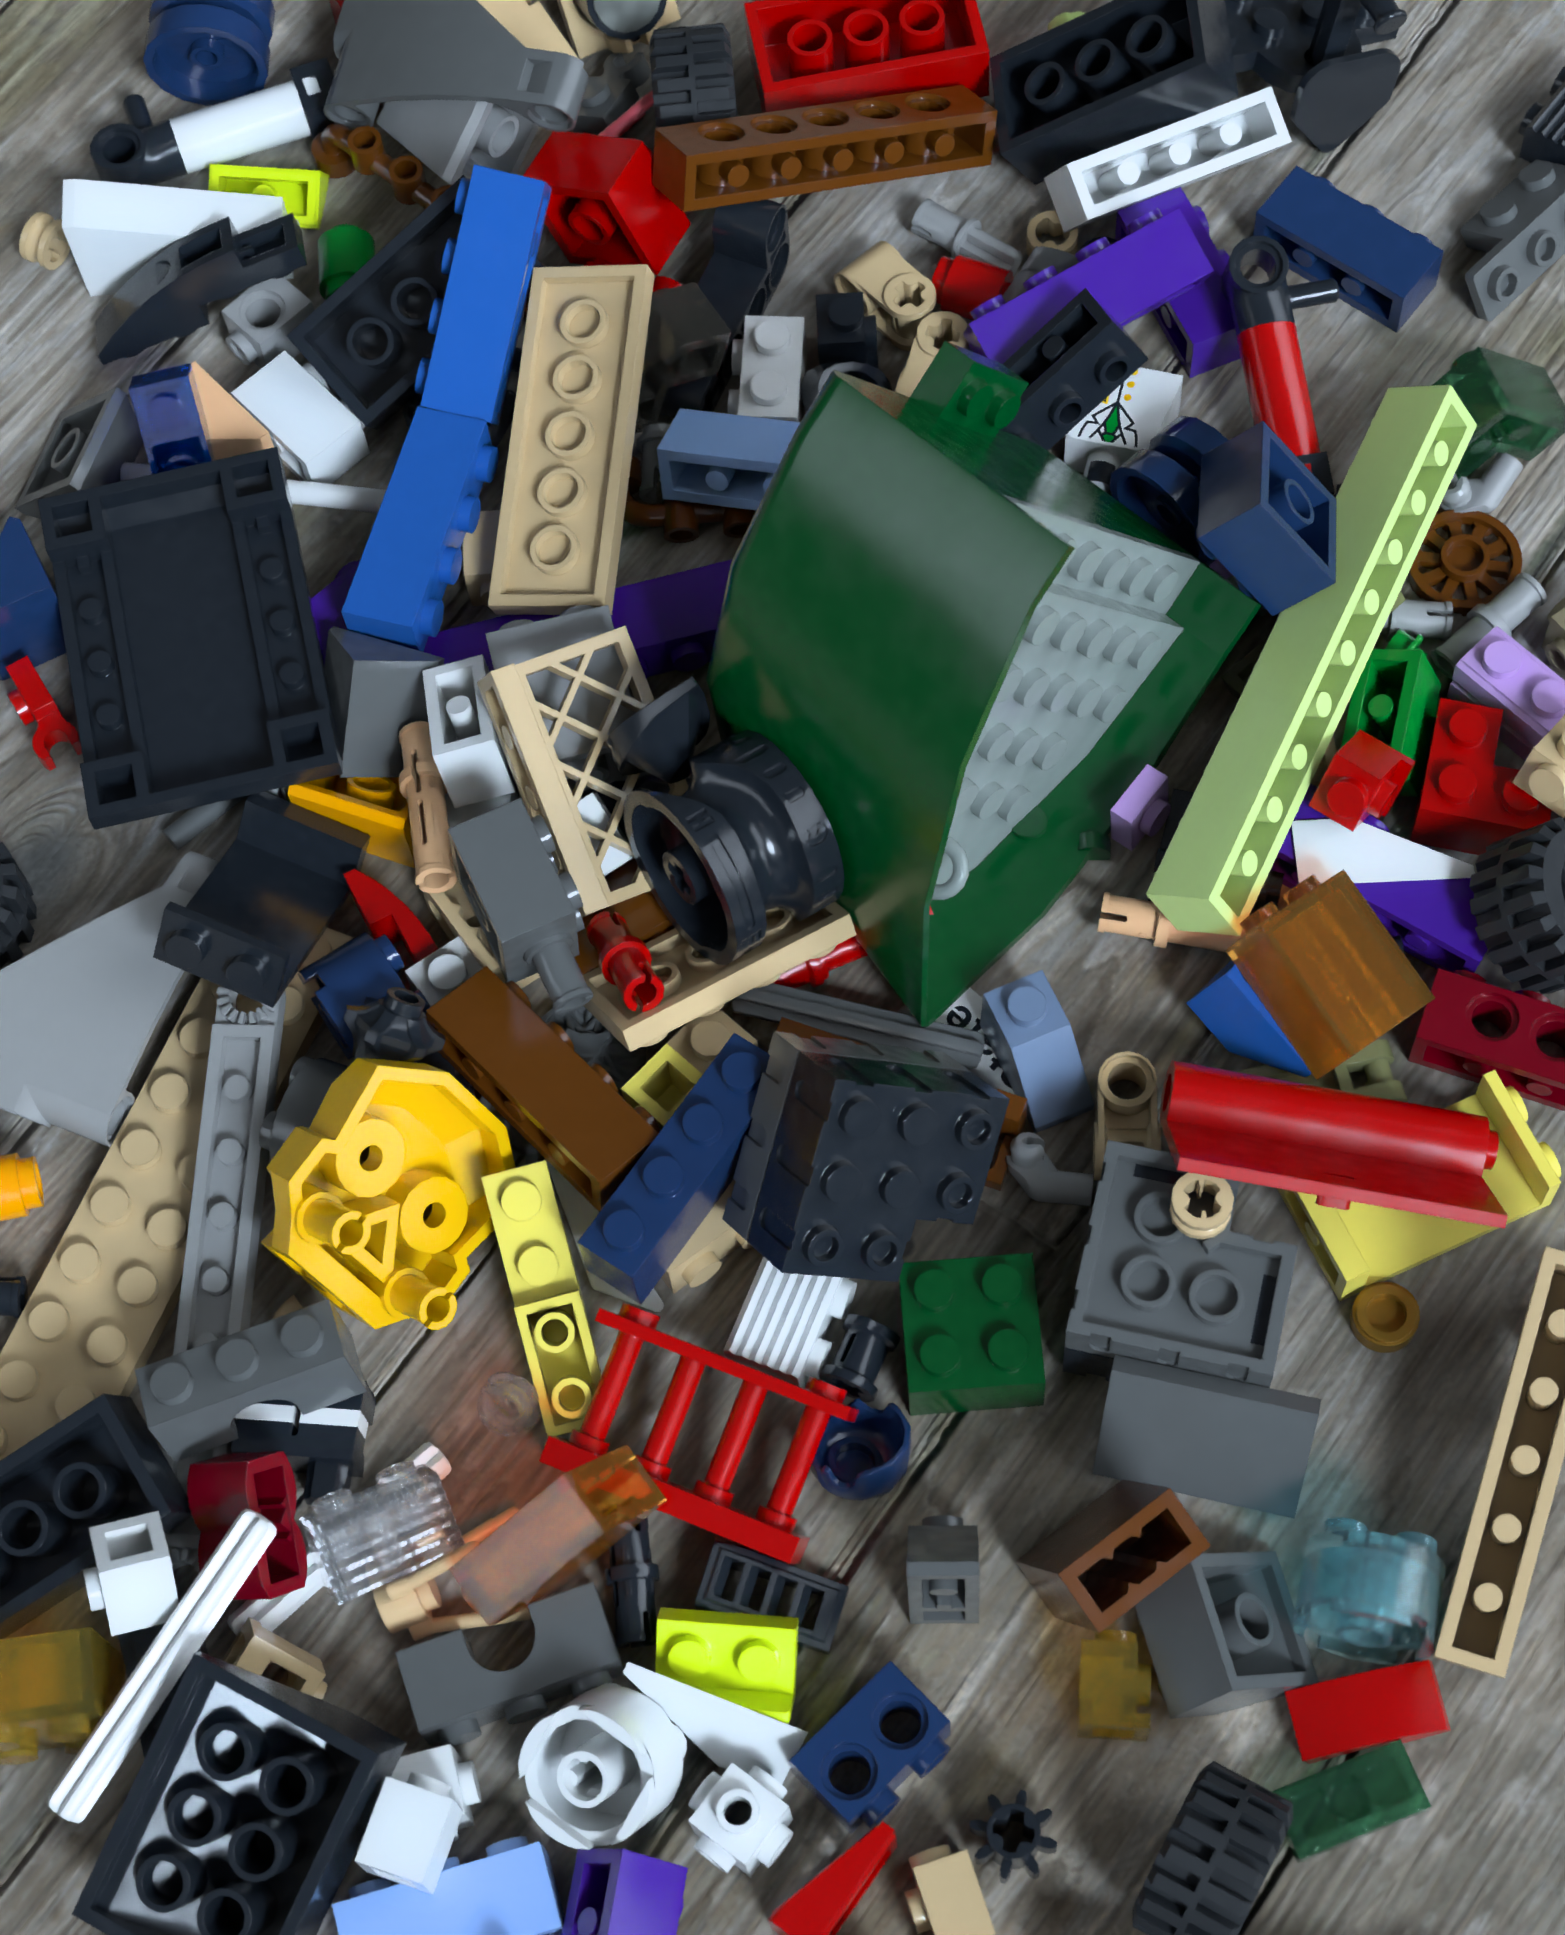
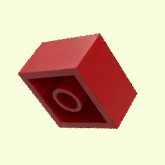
(606, 201)

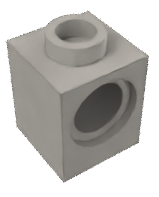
(262, 305)

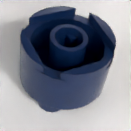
(349, 976)

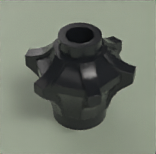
(392, 1028)

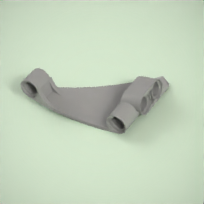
(86, 1011)

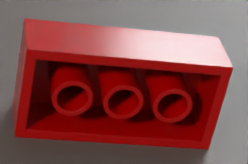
(863, 49)

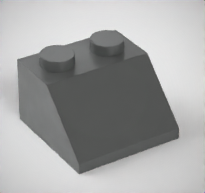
(1224, 1635)

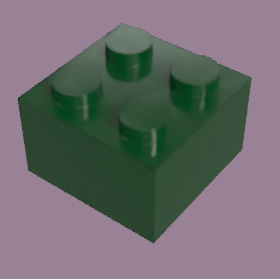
(971, 1334)

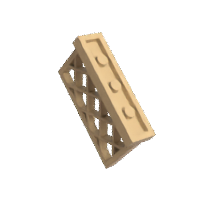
(542, 775)

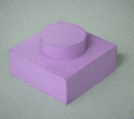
(1141, 808)

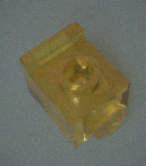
(1112, 1688)

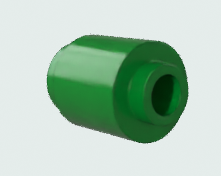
(341, 255)

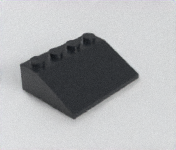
(239, 1812)

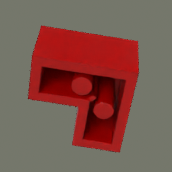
(1462, 794)

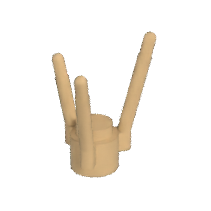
(412, 1597)

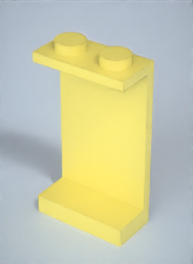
(1381, 1242)

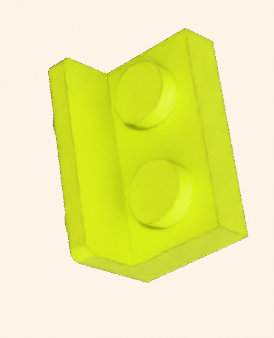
(731, 1656)

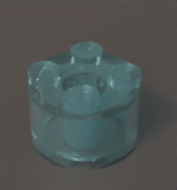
(1370, 1592)

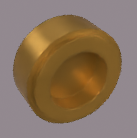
(1384, 1317)

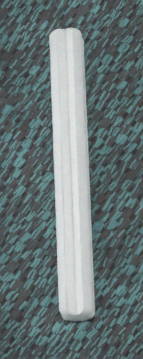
(161, 1666)

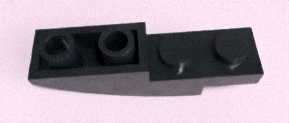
(174, 287)

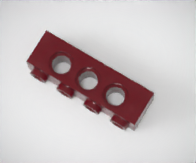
(1454, 1046)

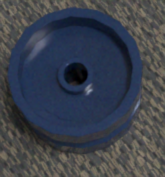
(209, 48)
(1165, 480)

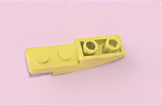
(545, 1293)

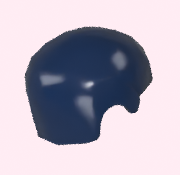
(864, 1456)

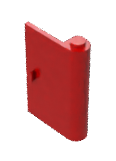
(1330, 1143)

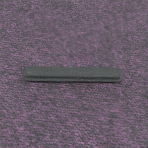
(860, 1022)

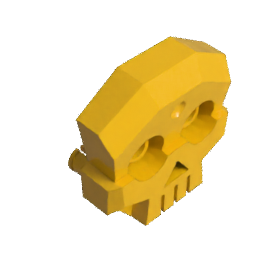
(362, 1226)

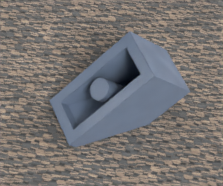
(1036, 1050)

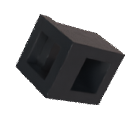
(844, 329)

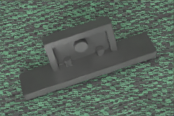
(1521, 235)

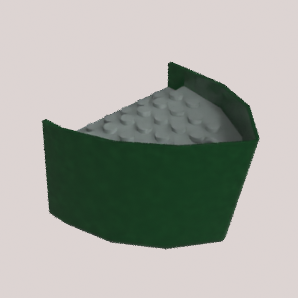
(949, 644)

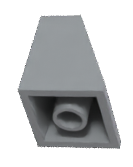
(458, 134)
(527, 639)

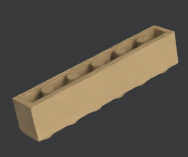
(1513, 1489)

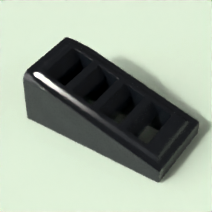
(754, 1565)

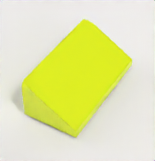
(302, 190)

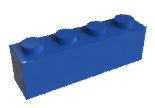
(484, 294)
(421, 529)

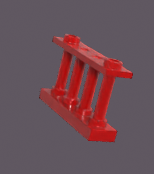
(710, 1500)

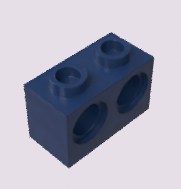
(857, 1736)

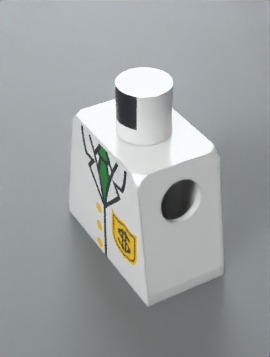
(1123, 424)

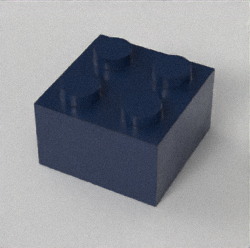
(1267, 519)

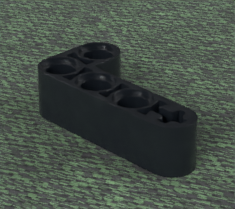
(738, 282)

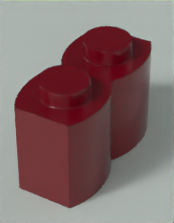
(257, 1482)

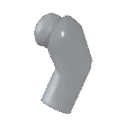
(1485, 492)
(1041, 1178)

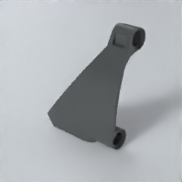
(445, 54)

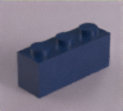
(1334, 236)

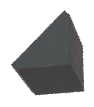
(84, 449)
(373, 696)

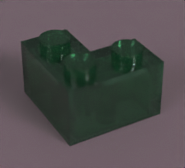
(1510, 403)

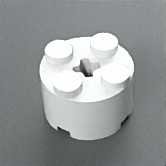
(601, 1766)

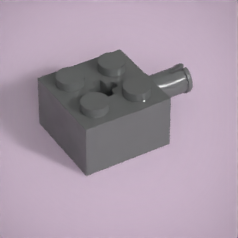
(522, 900)

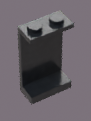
(264, 900)

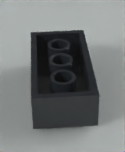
(1109, 80)
(376, 324)
(71, 1478)

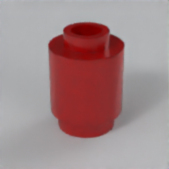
(968, 283)

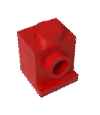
(1361, 781)

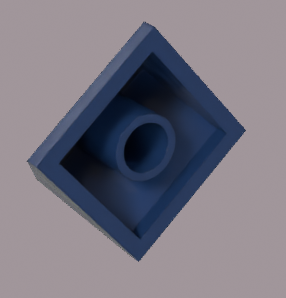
(27, 603)

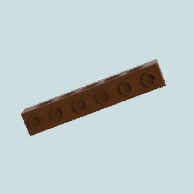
(822, 147)

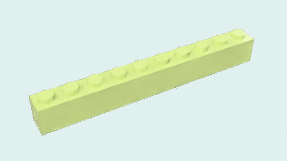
(1311, 666)

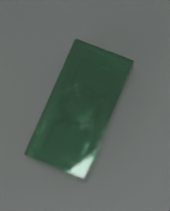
(1353, 1800)

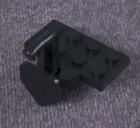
(1318, 56)

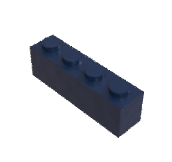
(677, 1176)

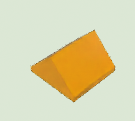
(366, 805)

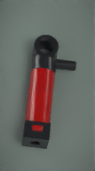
(1272, 349)

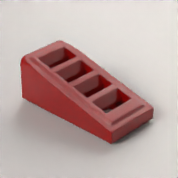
(834, 1893)

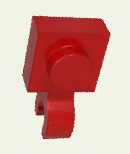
(35, 704)

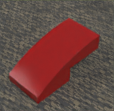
(389, 915)
(1367, 1710)

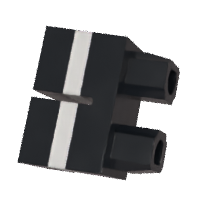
(320, 1443)

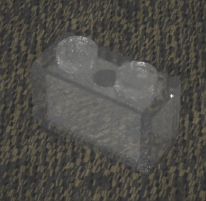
(380, 1531)

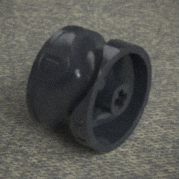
(735, 846)

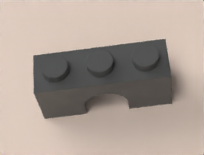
(291, 1358)
(458, 1696)

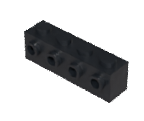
(1070, 369)

